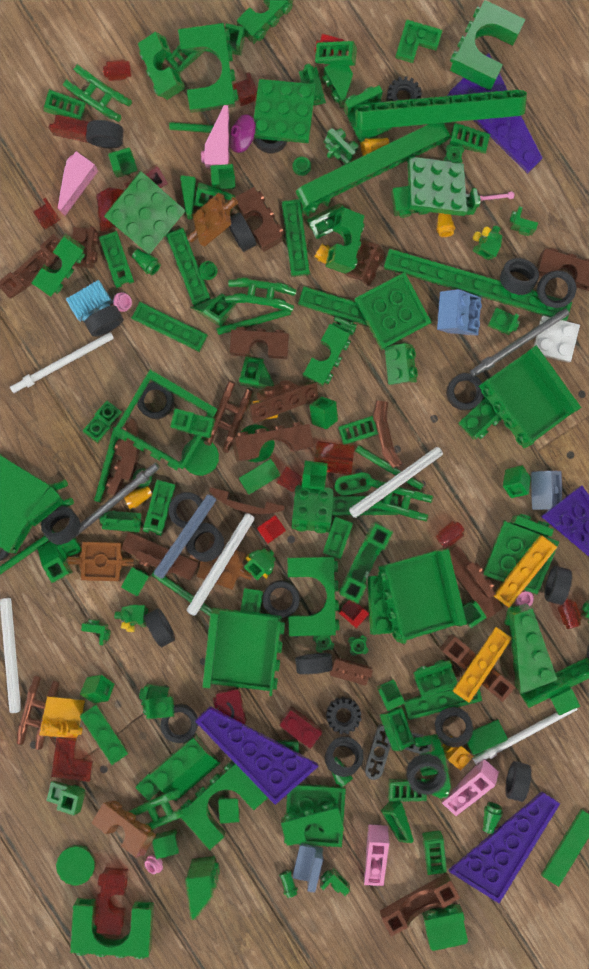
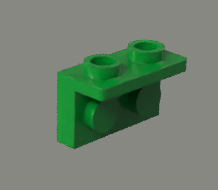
(480, 419)

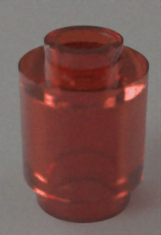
(117, 70)
(450, 534)
(570, 614)

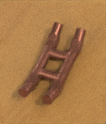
(239, 412)
(382, 426)
(32, 702)

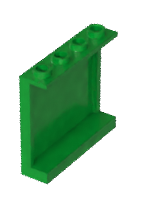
(529, 397)
(18, 497)
(421, 595)
(243, 650)

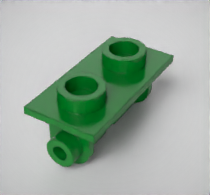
(311, 76)
(121, 521)

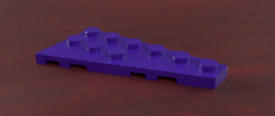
(502, 854)

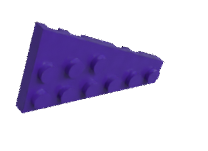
(507, 132)
(572, 518)
(265, 761)

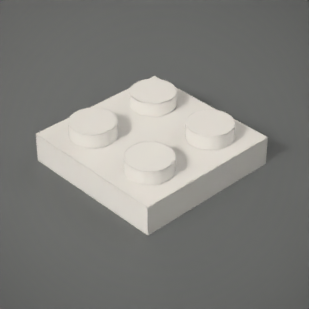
(558, 340)

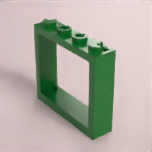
(181, 393)

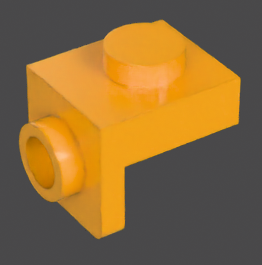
(457, 755)

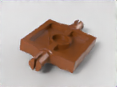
(212, 219)
(101, 561)
(231, 572)

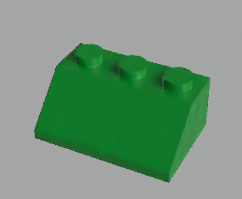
(184, 767)
(201, 882)

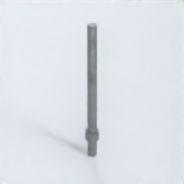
(489, 362)
(141, 478)

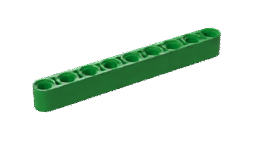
(440, 109)
(372, 164)

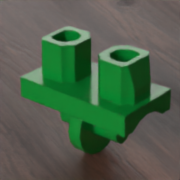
(338, 147)

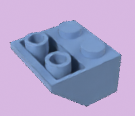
(459, 312)

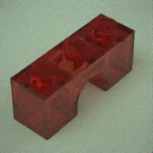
(111, 918)

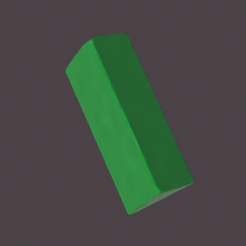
(323, 222)
(259, 476)
(397, 729)
(486, 737)

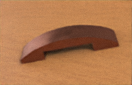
(22, 278)
(224, 495)

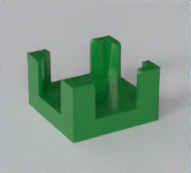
(438, 751)

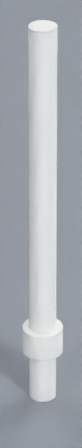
(30, 380)
(492, 752)

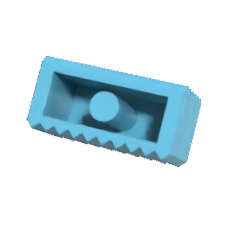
(89, 300)

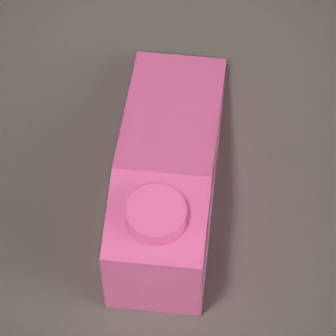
(217, 144)
(76, 178)
(471, 787)
(376, 855)

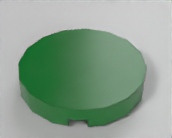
(203, 459)
(75, 865)

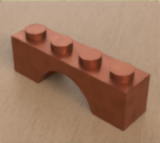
(295, 437)
(464, 656)
(403, 911)

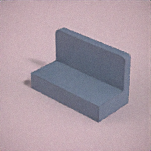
(546, 489)
(308, 865)

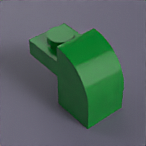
(67, 797)

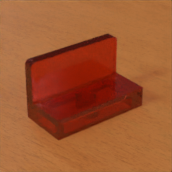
(69, 128)
(105, 200)
(337, 456)

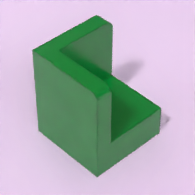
(237, 38)
(123, 162)
(223, 176)
(323, 412)
(314, 475)
(516, 481)
(135, 580)
(473, 613)
(97, 689)
(390, 694)
(565, 701)
(229, 810)
(165, 844)

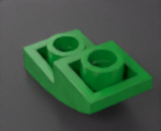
(102, 422)

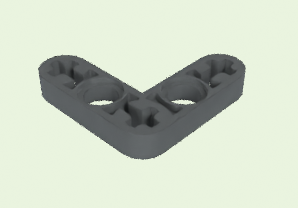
(380, 767)

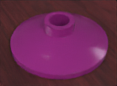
(242, 133)

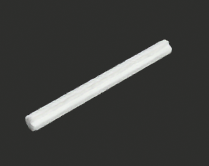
(395, 482)
(220, 564)
(10, 655)

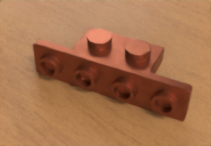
(282, 398)
(152, 554)
(474, 583)

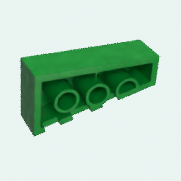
(530, 655)

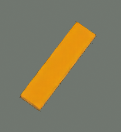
(525, 571)
(482, 664)

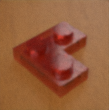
(65, 763)

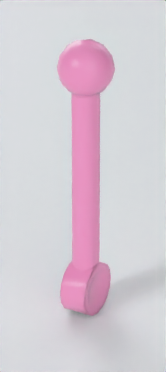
(510, 195)

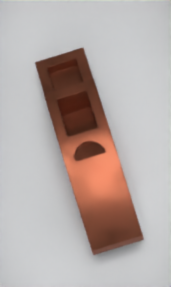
(127, 465)

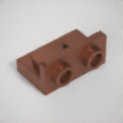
(88, 239)
(369, 258)
(351, 671)

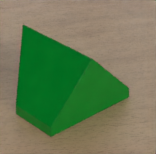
(215, 309)
(255, 374)

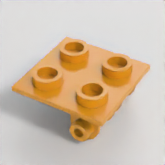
(62, 717)

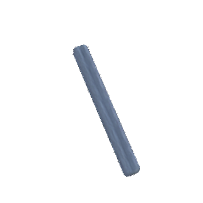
(184, 536)

